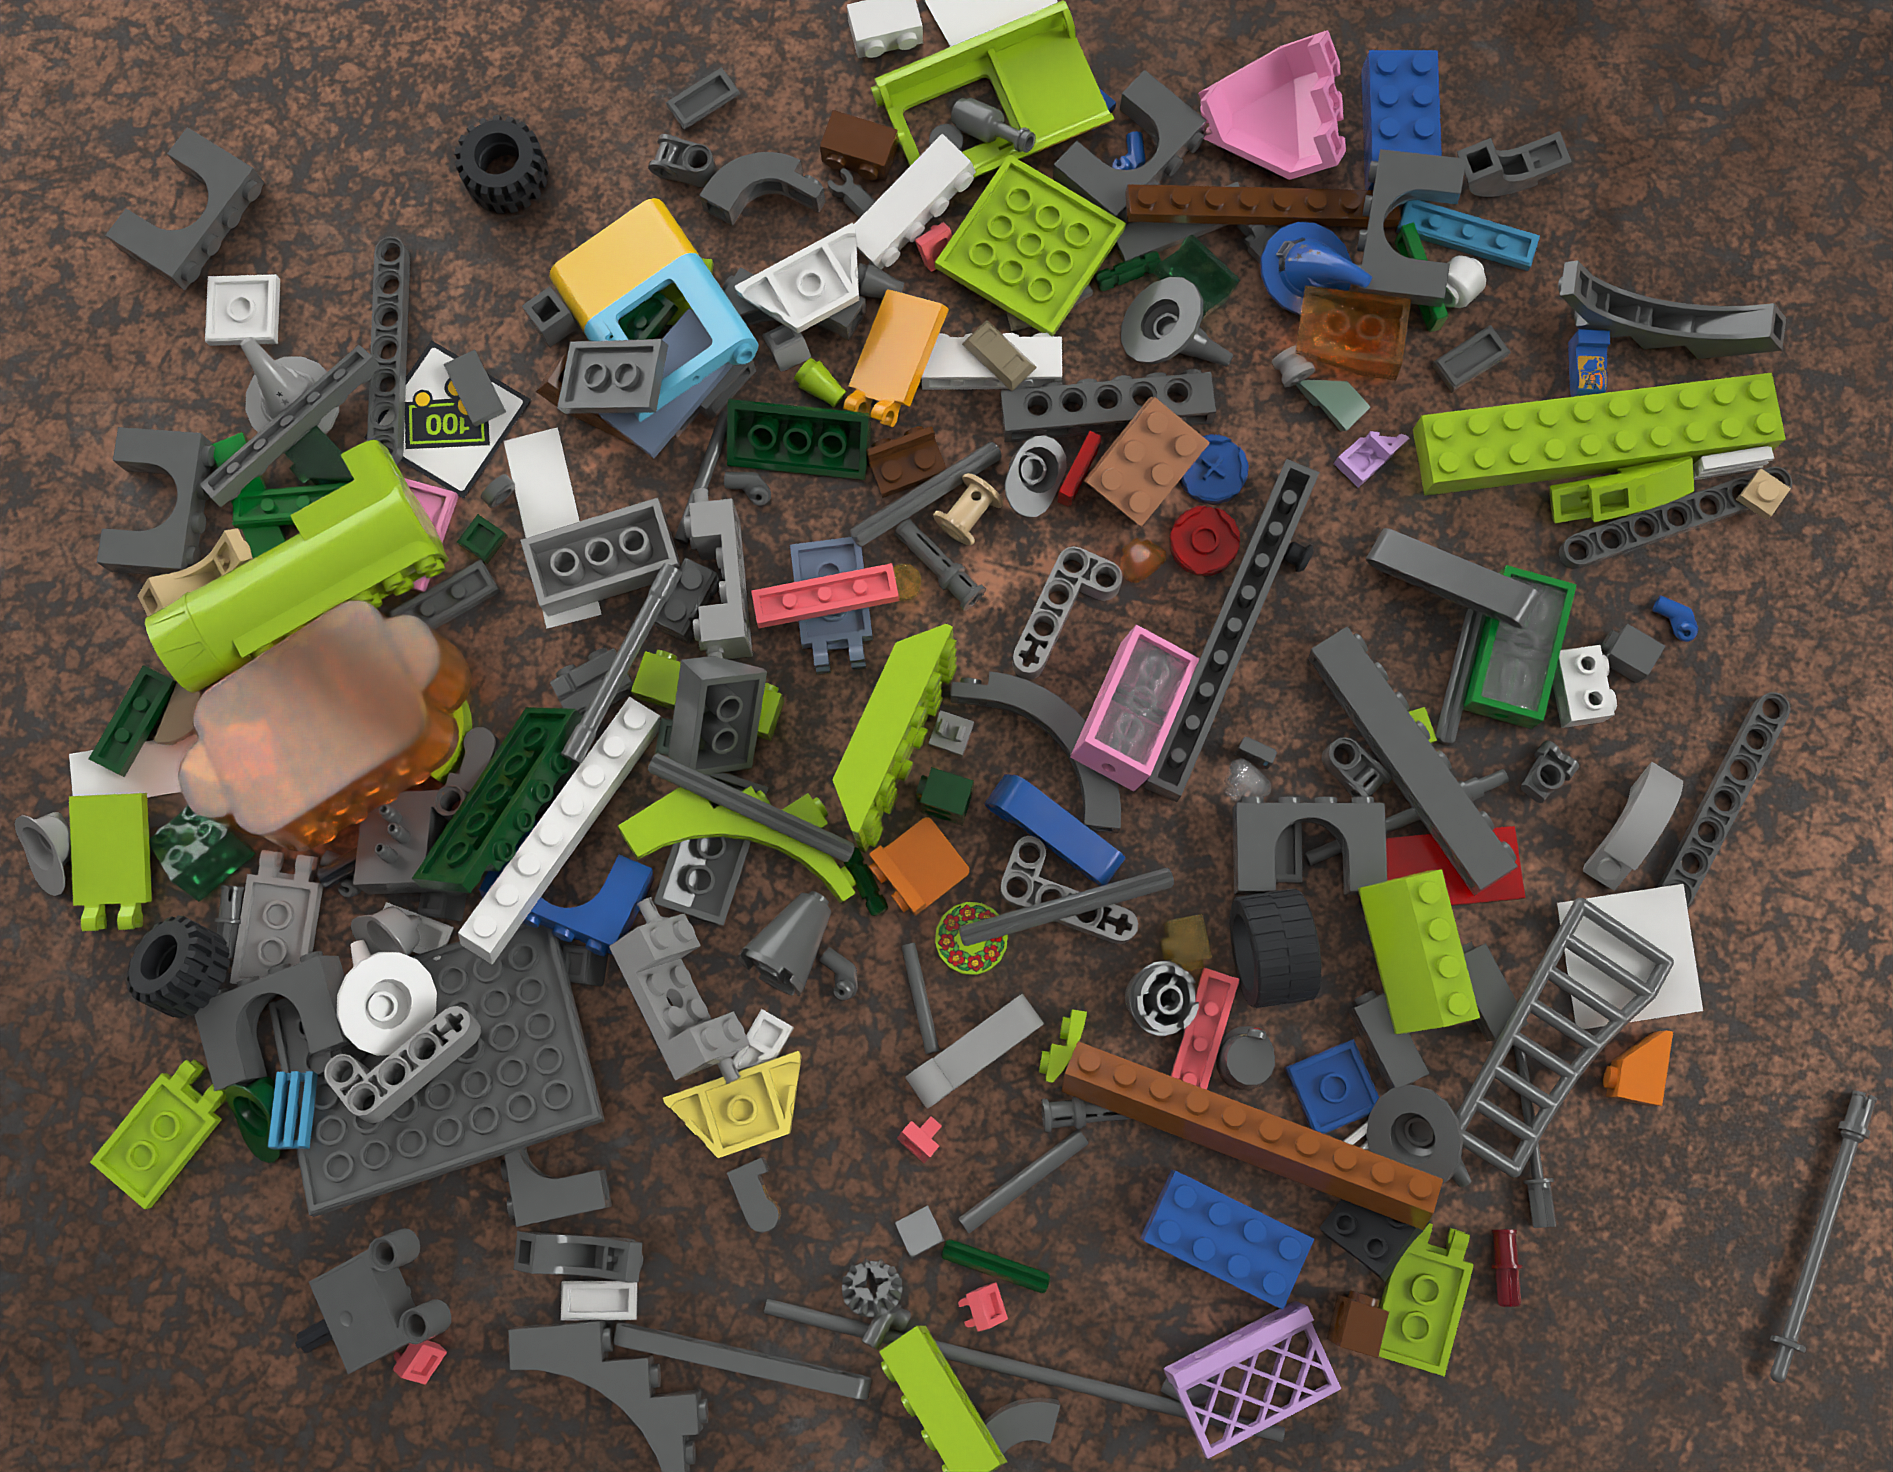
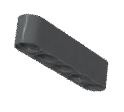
(1453, 578)

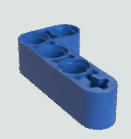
(1061, 832)

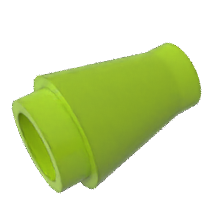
(818, 381)

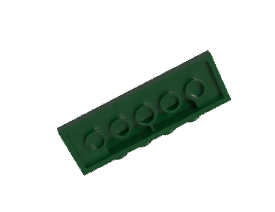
(501, 802)

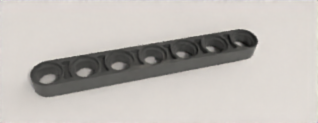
(382, 336)
(1660, 526)
(1736, 789)
(742, 1361)

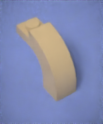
(165, 589)

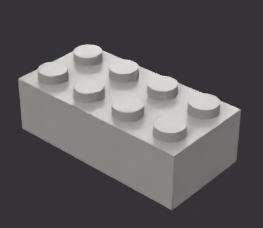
(599, 556)

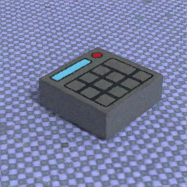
(1256, 752)

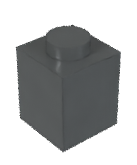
(549, 316)
(1631, 652)

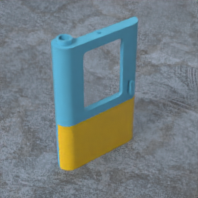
(630, 264)

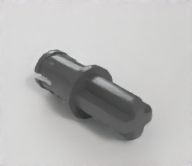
(229, 915)

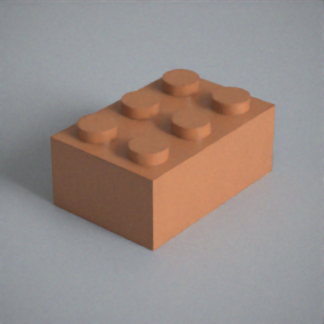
(1146, 461)

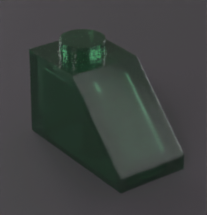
(318, 459)

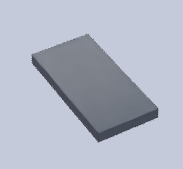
(684, 343)

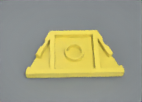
(744, 1111)

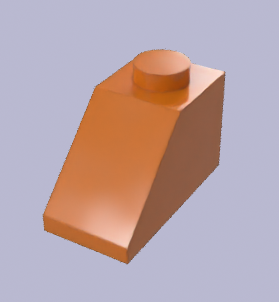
(1640, 1071)

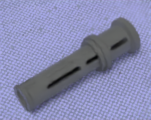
(950, 574)
(1074, 1113)

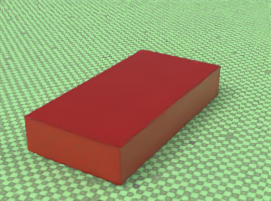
(1079, 469)

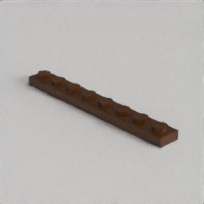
(1249, 205)

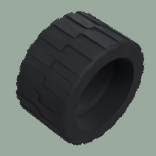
(1275, 948)

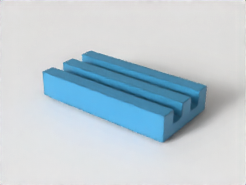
(279, 1108)

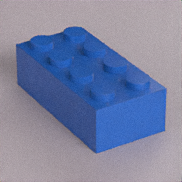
(1400, 104)
(1227, 1239)

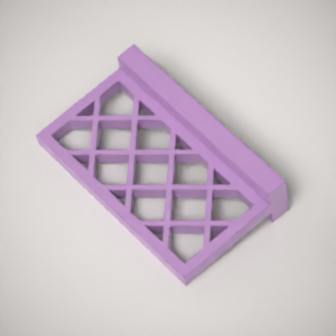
(1231, 1352)

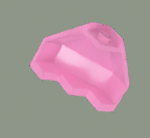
(1281, 109)

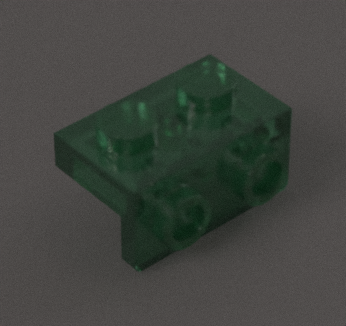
(1202, 269)

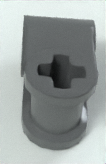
(677, 160)
(1357, 770)

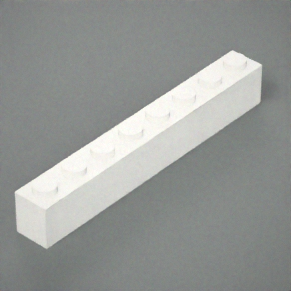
(559, 831)

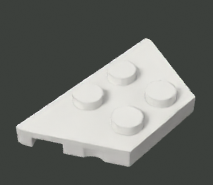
(808, 283)

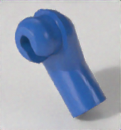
(1136, 153)
(1680, 617)

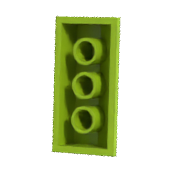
(1418, 952)

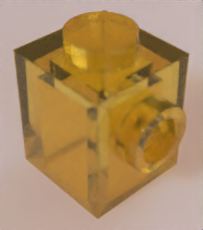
(1186, 942)

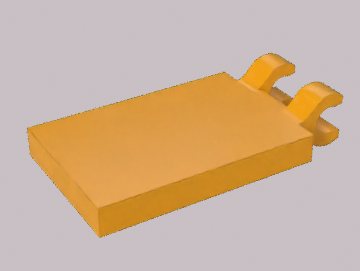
(895, 355)

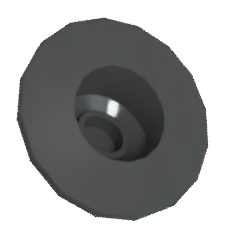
(1167, 323)
(1418, 1131)

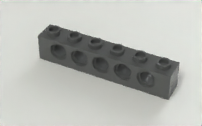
(1057, 422)

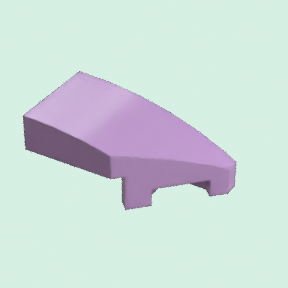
(1368, 456)

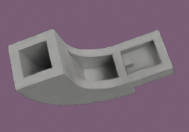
(1638, 828)

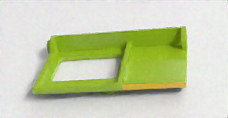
(1033, 70)

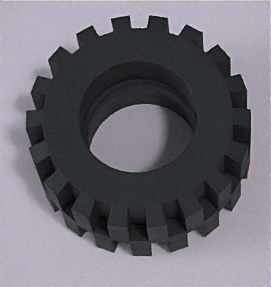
(495, 140)
(178, 967)

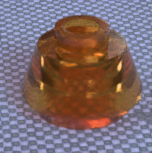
(1141, 559)

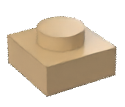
(1763, 494)

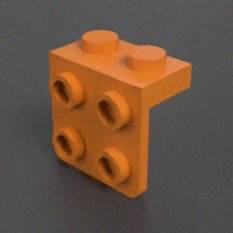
(919, 866)

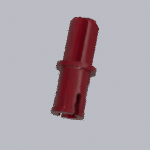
(1507, 1267)

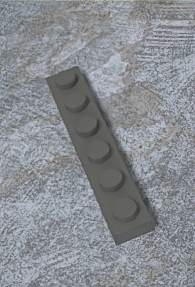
(290, 425)

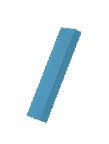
(1470, 234)

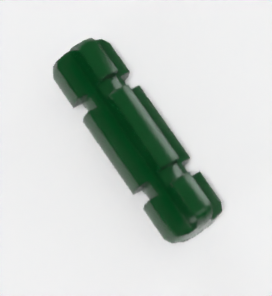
(1127, 270)
(866, 884)

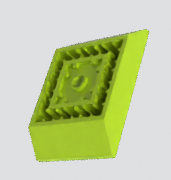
(892, 728)

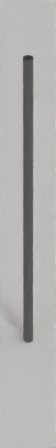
(1015, 1368)

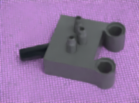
(395, 843)

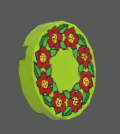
(973, 958)

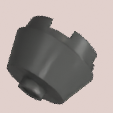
(1162, 998)

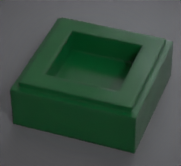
(482, 539)

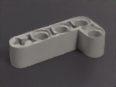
(1055, 614)
(1038, 886)
(974, 1051)
(407, 1058)

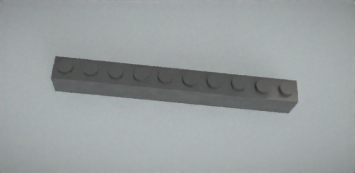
(1231, 630)

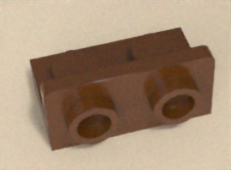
(905, 460)

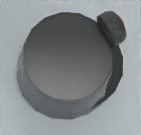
(1245, 1058)

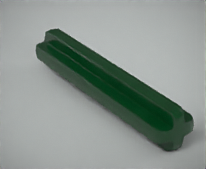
(995, 1266)

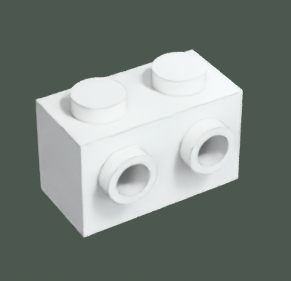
(884, 26)
(1583, 687)

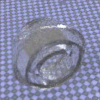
(1245, 781)

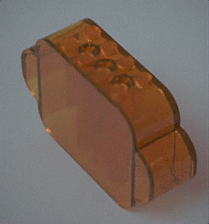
(325, 726)

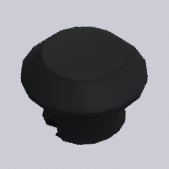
(1298, 555)

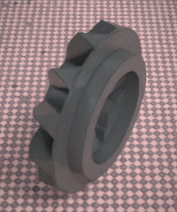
(860, 1299)

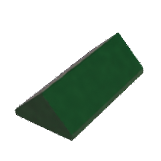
(797, 439)

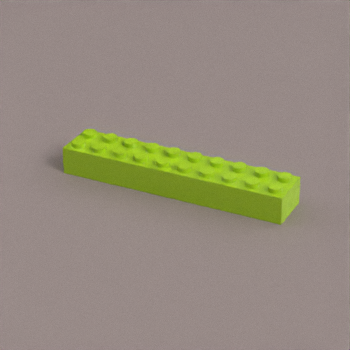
(1595, 433)

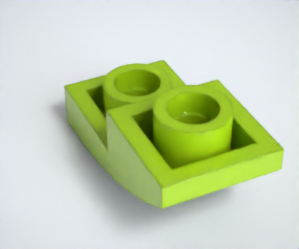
(1058, 1057)

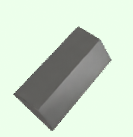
(706, 870)

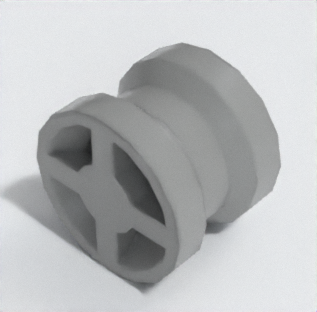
(1292, 366)

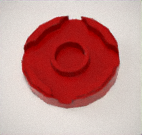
(1204, 540)

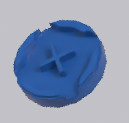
(1217, 472)

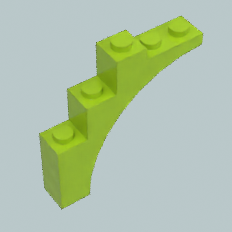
(690, 816)

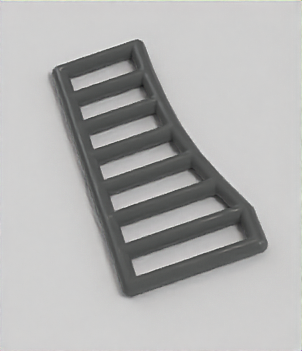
(1592, 1044)

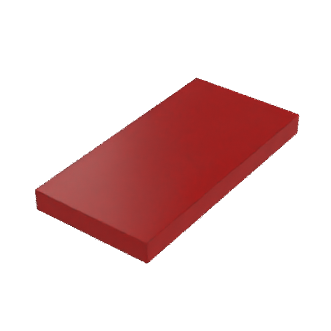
(1422, 853)

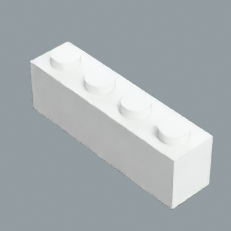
(912, 202)
(956, 368)

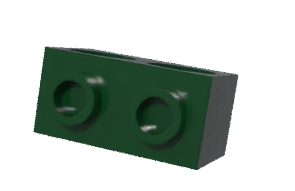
(945, 795)

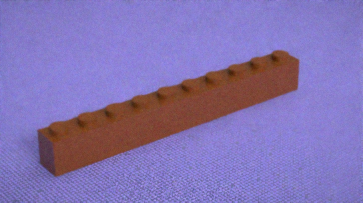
(1252, 1136)

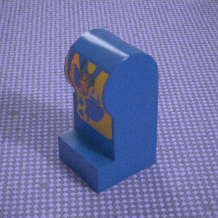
(1588, 362)

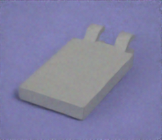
(277, 916)

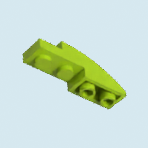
(1623, 493)

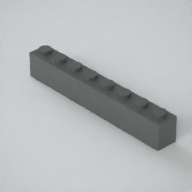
(1412, 761)

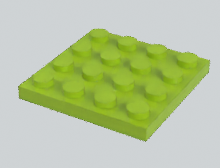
(1030, 245)

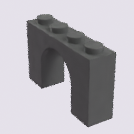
(1165, 118)
(1396, 180)
(183, 252)
(176, 541)
(1355, 825)
(231, 1017)
(1397, 1054)
(543, 1197)

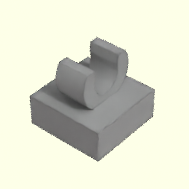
(951, 733)

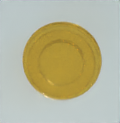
(907, 581)

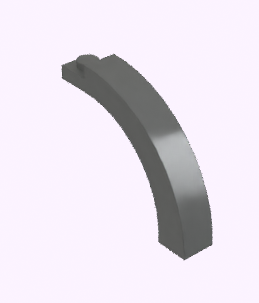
(1058, 720)

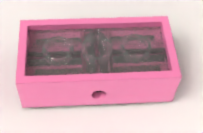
(1135, 708)

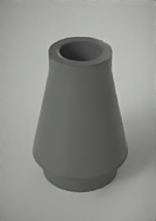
(874, 282)

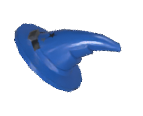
(1309, 257)

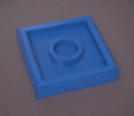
(1333, 1087)

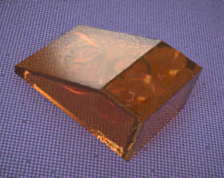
(1354, 331)

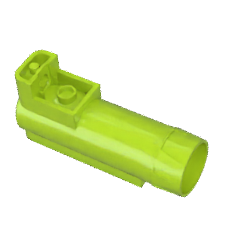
(349, 547)

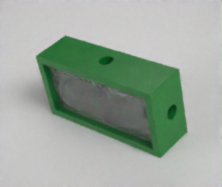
(1519, 665)

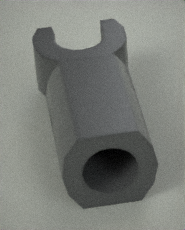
(854, 195)

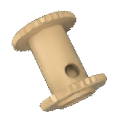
(966, 510)

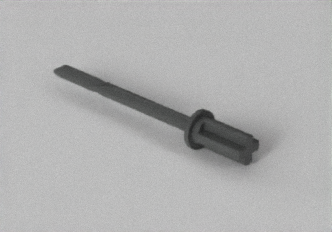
(1538, 1188)

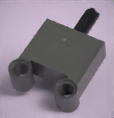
(371, 1306)

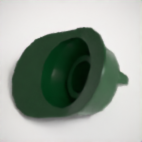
(253, 1114)

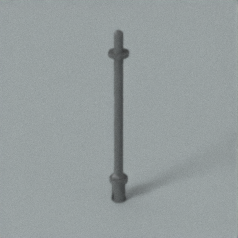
(1853, 1131)

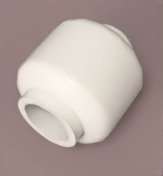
(1464, 281)

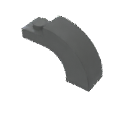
(1023, 1421)

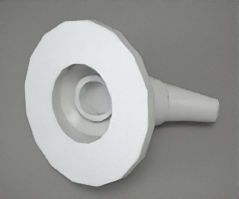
(384, 1000)

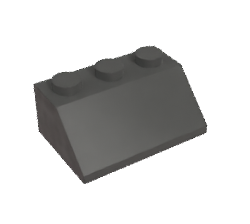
(716, 714)

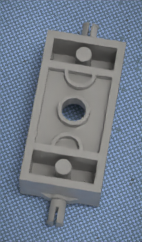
(716, 534)
(655, 971)

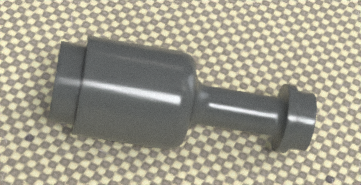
(988, 123)

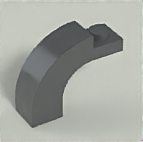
(1509, 171)
(755, 176)
(578, 1255)

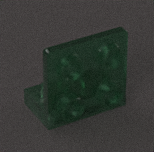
(198, 852)

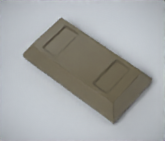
(999, 355)

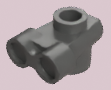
(1548, 771)

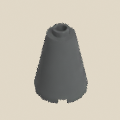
(789, 944)

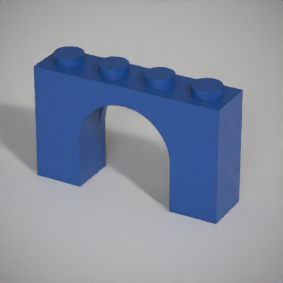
(602, 918)

